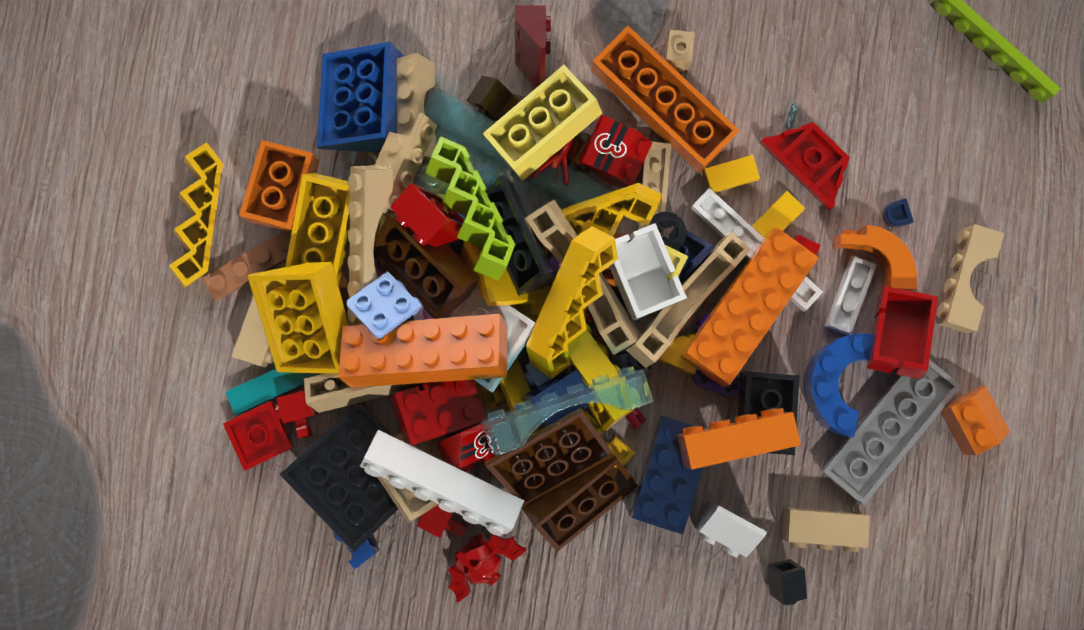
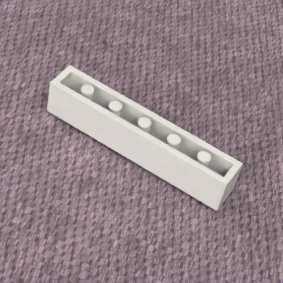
(442, 484)

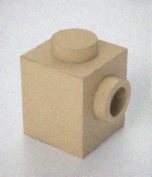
(679, 49)

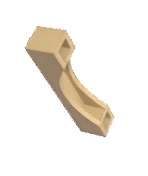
(369, 194)
(697, 287)
(607, 311)

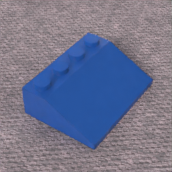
(358, 98)

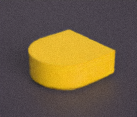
(621, 450)

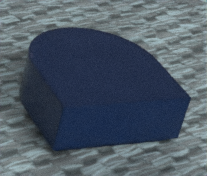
(897, 214)

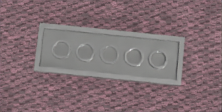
(889, 432)

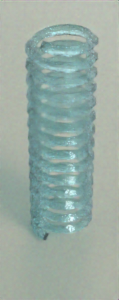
(792, 112)

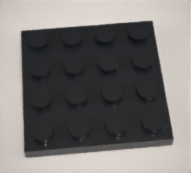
(336, 485)

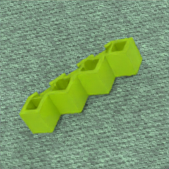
(468, 197)

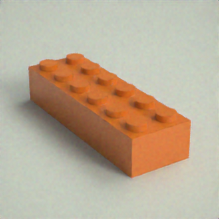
(663, 99)
(749, 307)
(425, 352)

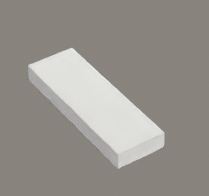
(850, 295)

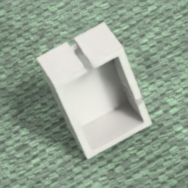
(643, 273)

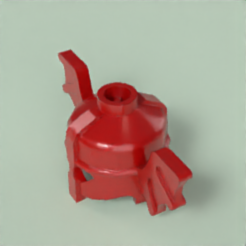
(481, 562)

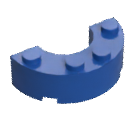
(822, 381)

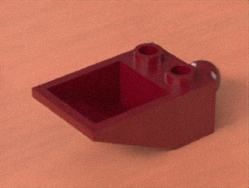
(531, 41)

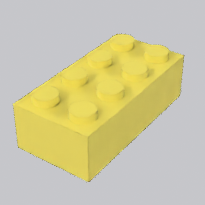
(543, 122)

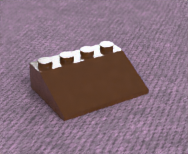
(552, 457)

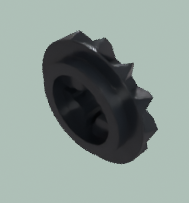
(669, 220)

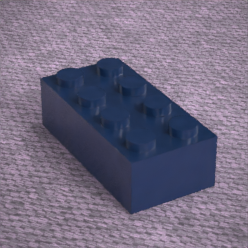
(665, 485)

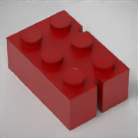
(903, 332)
(437, 410)

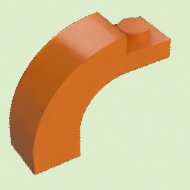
(893, 255)

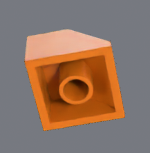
(975, 421)

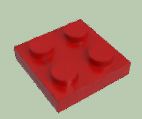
(258, 436)

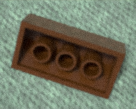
(427, 272)
(580, 502)

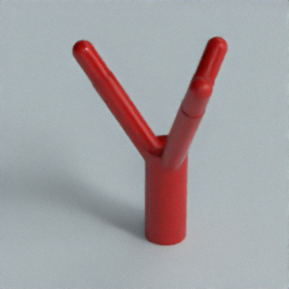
(556, 158)

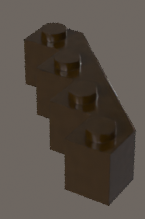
(495, 100)

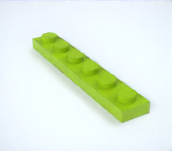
(998, 48)

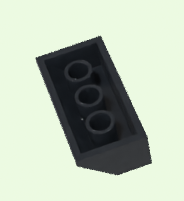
(528, 262)

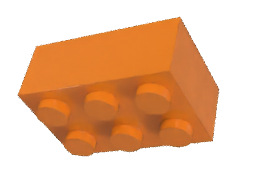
(276, 185)

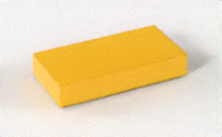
(732, 174)
(779, 214)

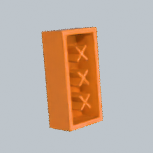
(738, 440)

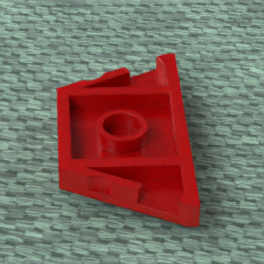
(811, 159)

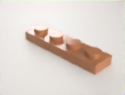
(259, 259)

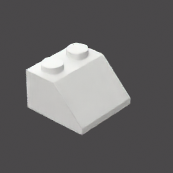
(730, 530)

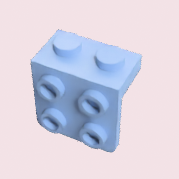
(385, 305)

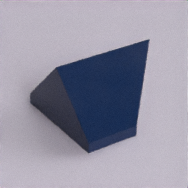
(696, 249)

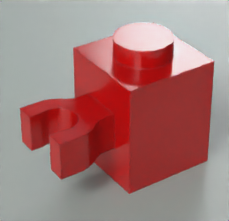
(294, 409)
(437, 520)

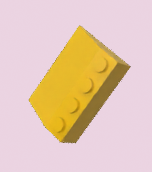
(301, 316)

